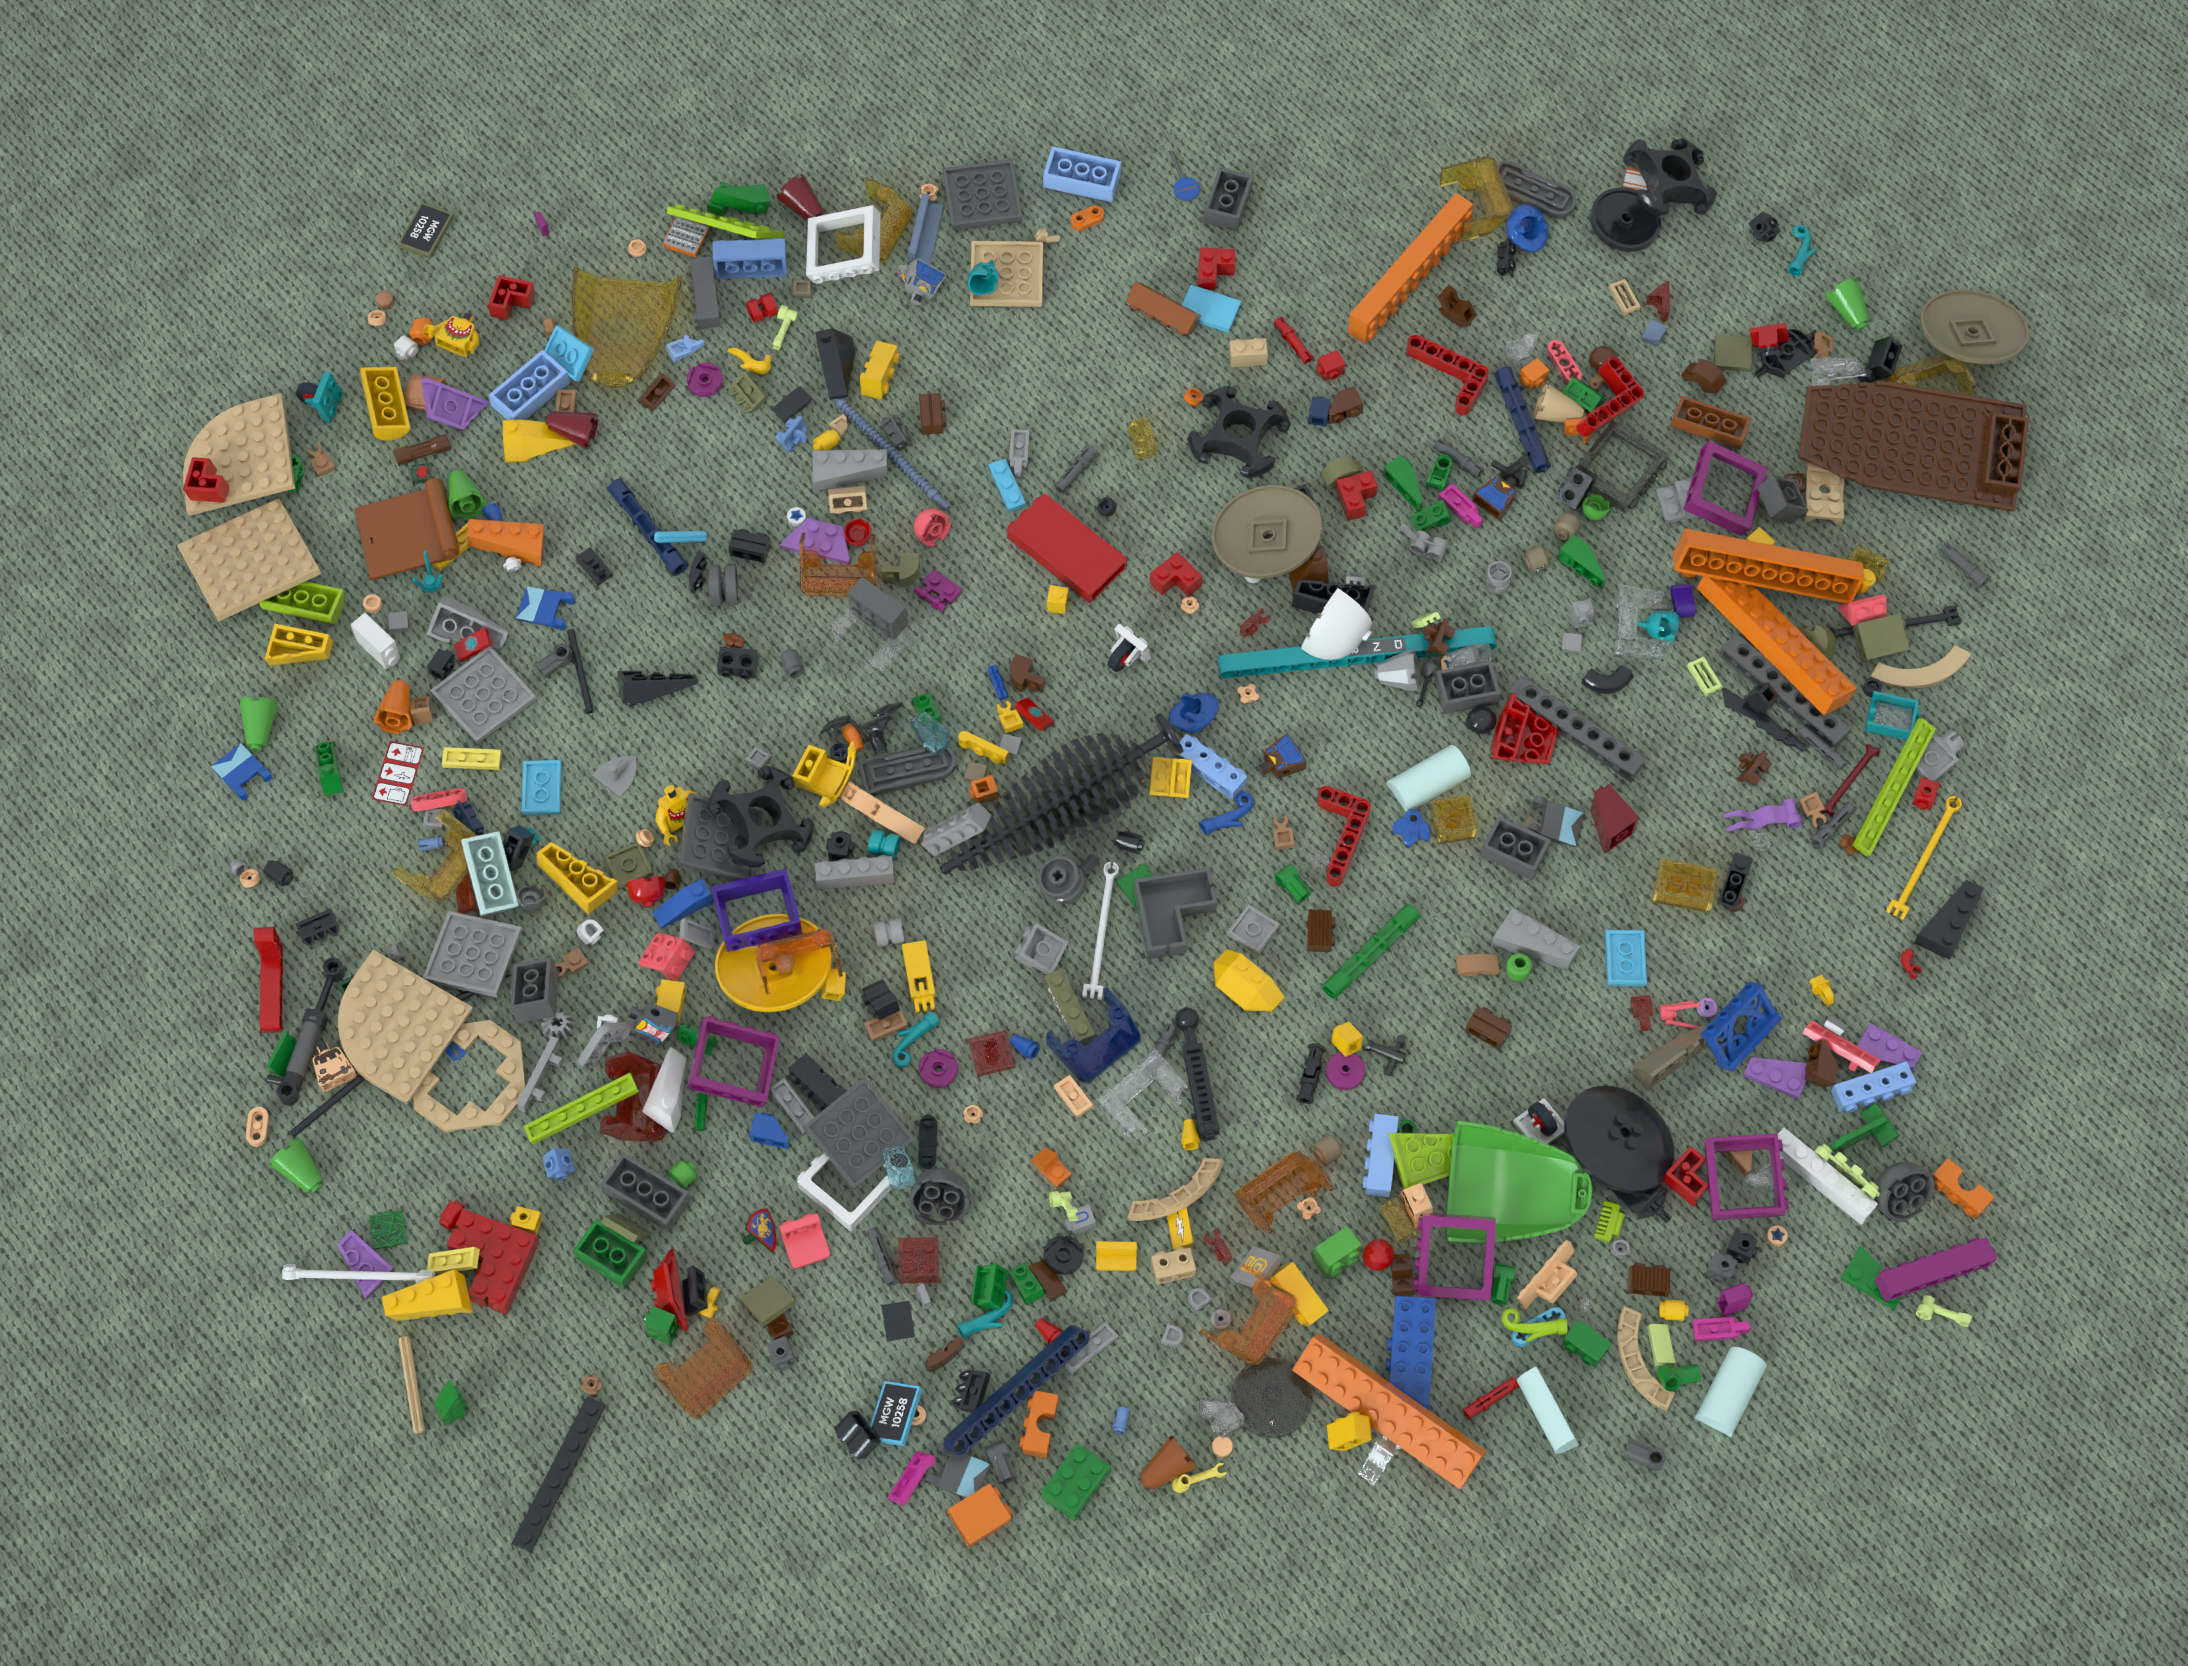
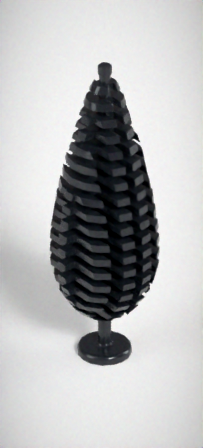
(1076, 785)

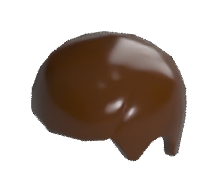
(1600, 355)

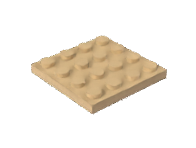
(1018, 270)

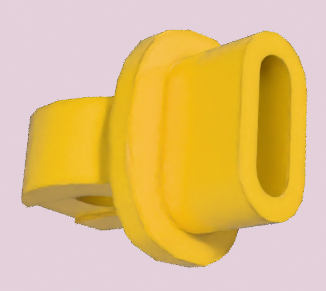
(1822, 987)
(711, 1300)

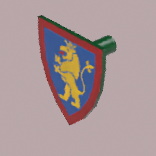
(761, 1228)

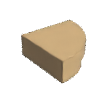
(839, 425)

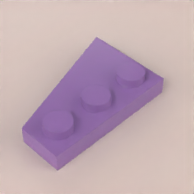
(1888, 1047)
(1777, 1074)
(363, 1258)

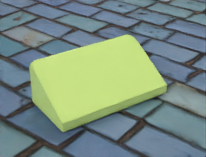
(1661, 1344)

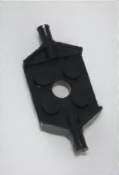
(1784, 362)
(1646, 1203)

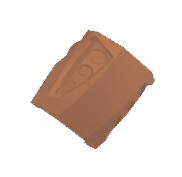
(414, 393)

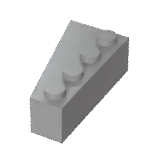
(844, 467)
(1527, 936)

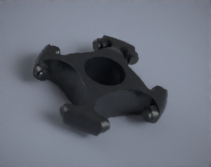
(1664, 189)
(1245, 448)
(769, 799)

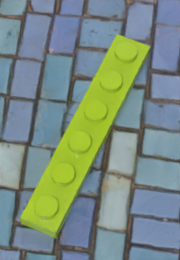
(581, 1108)

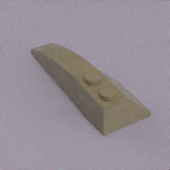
(1670, 1057)

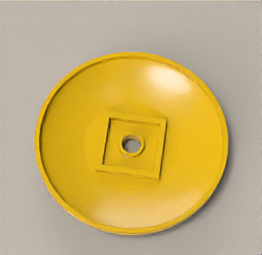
(742, 979)

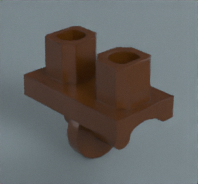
(1436, 635)
(1759, 761)

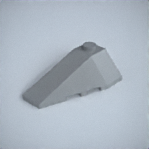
(457, 621)

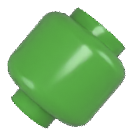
(1518, 967)
(683, 1174)

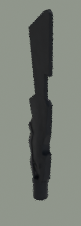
(1762, 721)

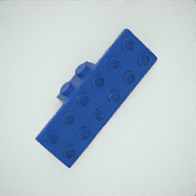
(1412, 1347)

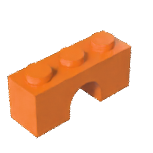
(1973, 1201)
(1042, 1406)

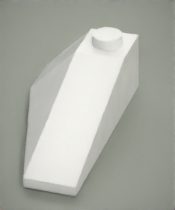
(666, 1095)

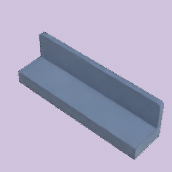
(925, 230)

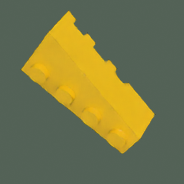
(581, 882)
(430, 1298)

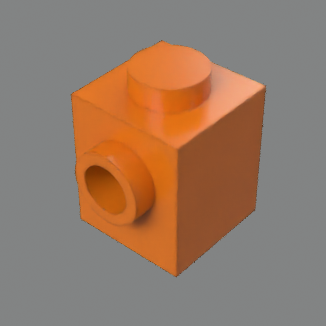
(1534, 374)

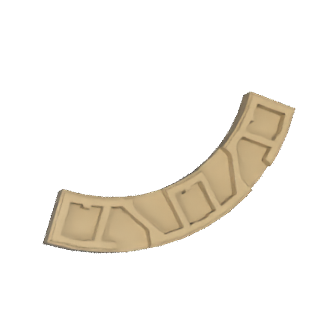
(1923, 676)
(1180, 1198)
(1633, 1363)

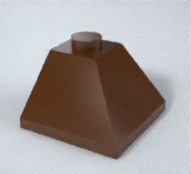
(1313, 569)

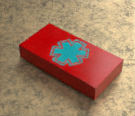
(473, 644)
(1034, 714)

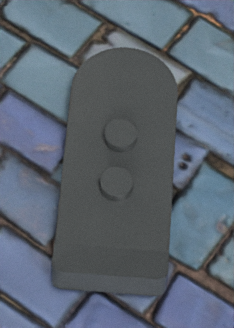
(1532, 189)
(905, 769)

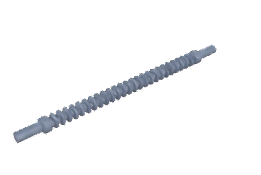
(894, 455)

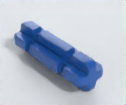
(998, 682)

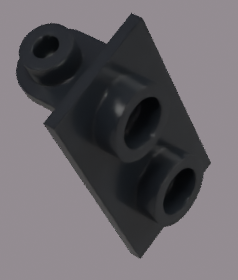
(1508, 264)

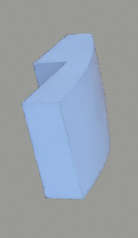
(683, 347)

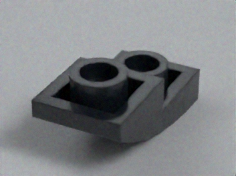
(793, 402)
(696, 577)

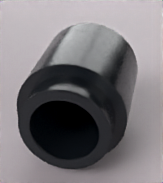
(1130, 841)
(278, 873)

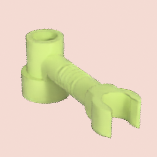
(787, 315)
(1063, 1199)
(1927, 1308)

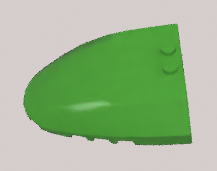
(1514, 1179)

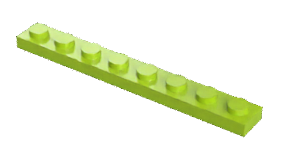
(1894, 787)

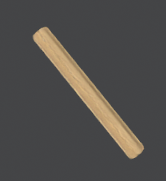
(411, 1385)

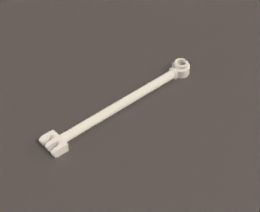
(1093, 986)
(291, 1272)

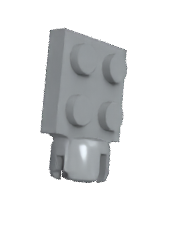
(1940, 755)

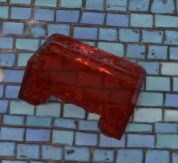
(630, 1121)

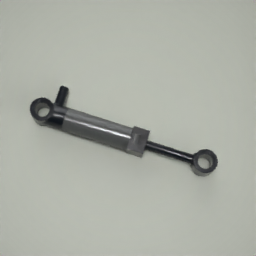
(313, 1024)

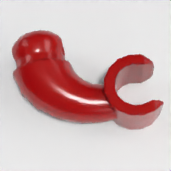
(1906, 958)

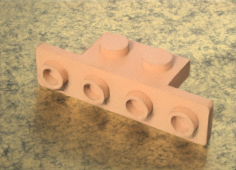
(1551, 1279)

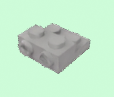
(1672, 501)
(1040, 948)

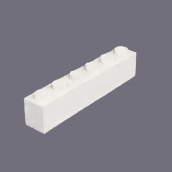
(1826, 1178)

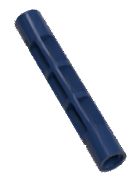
(1522, 419)
(640, 517)

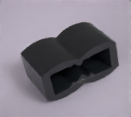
(880, 1000)
(857, 1435)

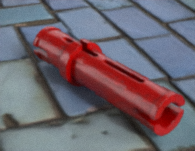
(1288, 334)
(1471, 1410)

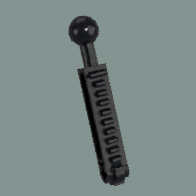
(1198, 1078)

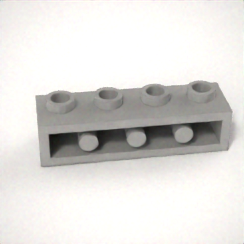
(956, 829)
(854, 872)

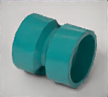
(884, 844)

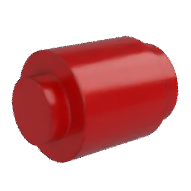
(451, 1214)

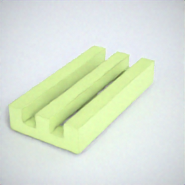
(1425, 620)
(1705, 690)

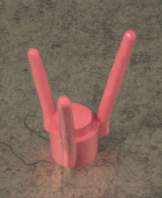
(1669, 1011)

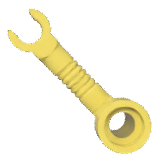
(1179, 1487)

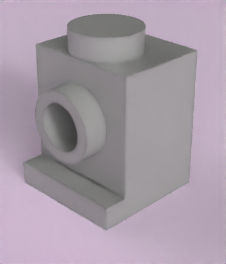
(1582, 614)

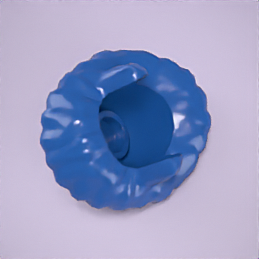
(1527, 228)
(1194, 712)

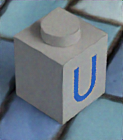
(1085, 1221)

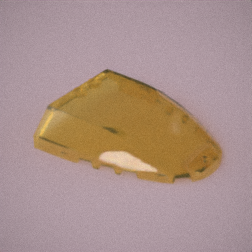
(622, 323)

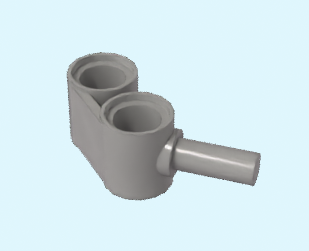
(1421, 546)

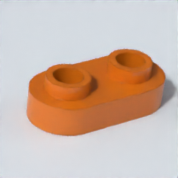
(1088, 217)

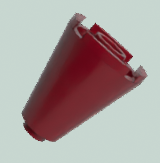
(800, 198)
(574, 426)

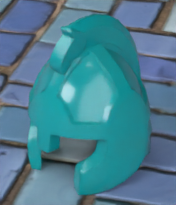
(983, 278)
(1662, 625)

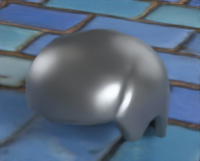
(531, 898)

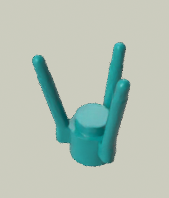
(430, 582)

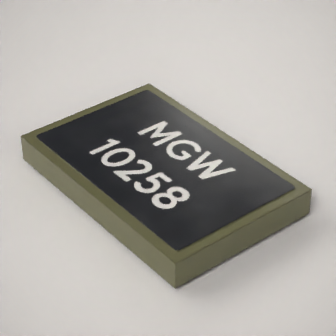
(425, 230)

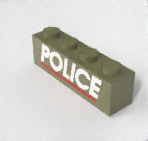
(1069, 1007)

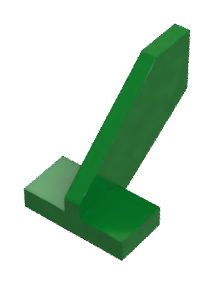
(1877, 1124)

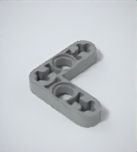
(602, 1038)

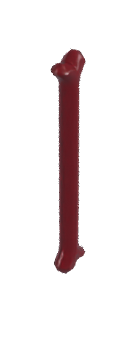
(1870, 752)

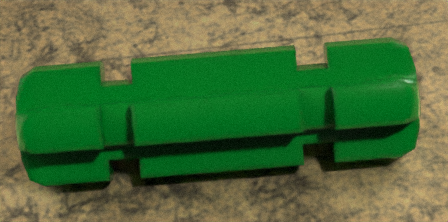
(700, 1112)

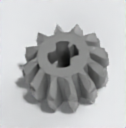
(565, 1022)

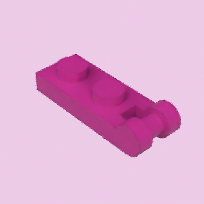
(911, 1477)

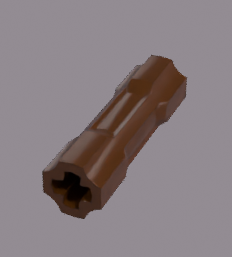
(409, 453)

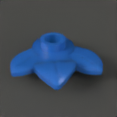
(1412, 830)

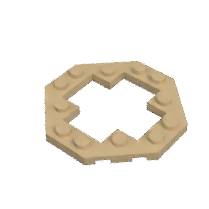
(471, 1115)

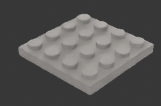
(483, 694)
(472, 954)

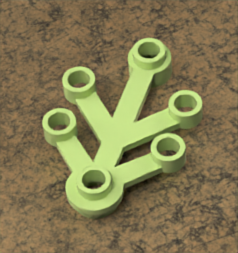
(1855, 1172)

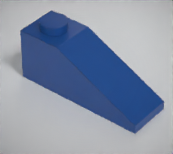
(683, 903)

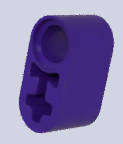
(1683, 600)

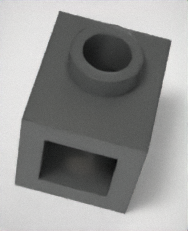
(780, 1354)

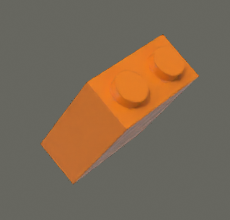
(980, 1514)

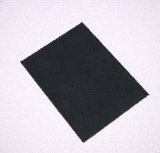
(898, 1321)

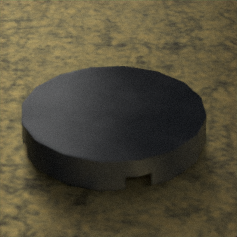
(1063, 1255)

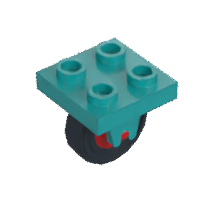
(321, 396)

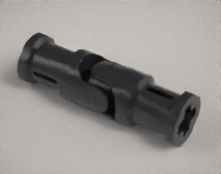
(1311, 1072)

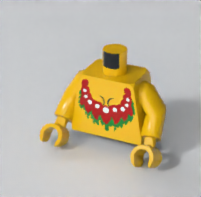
(455, 334)
(671, 811)

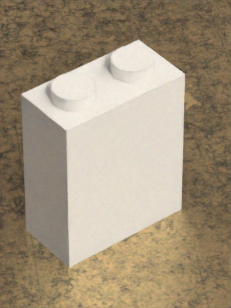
(375, 641)

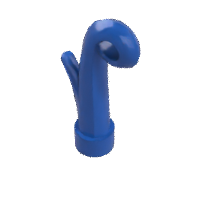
(1228, 819)

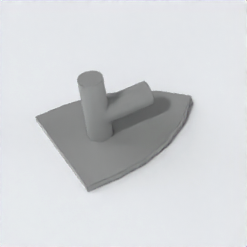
(617, 774)

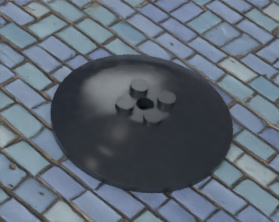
(1596, 1142)

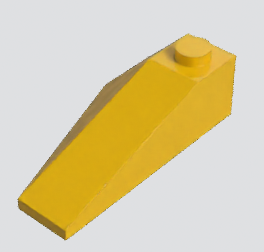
(529, 439)

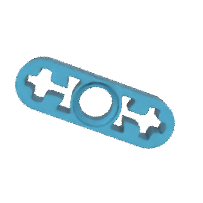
(1540, 1318)

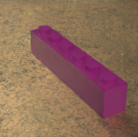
(1935, 1269)

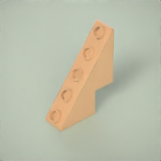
(881, 812)

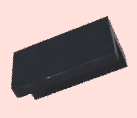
(694, 1291)

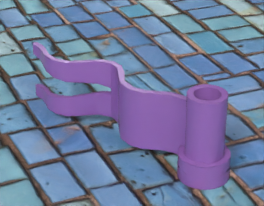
(1767, 815)

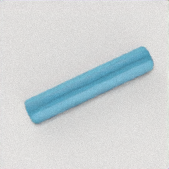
(680, 536)

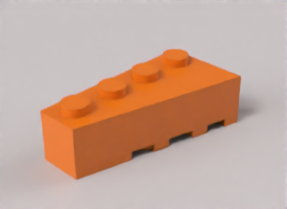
(508, 539)

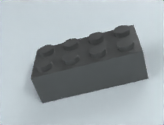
(645, 1192)

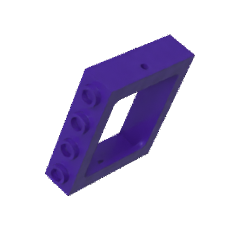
(750, 886)

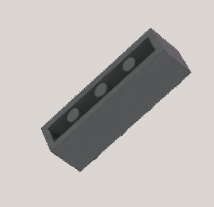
(705, 292)

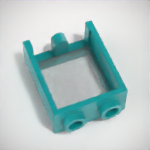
(1892, 715)

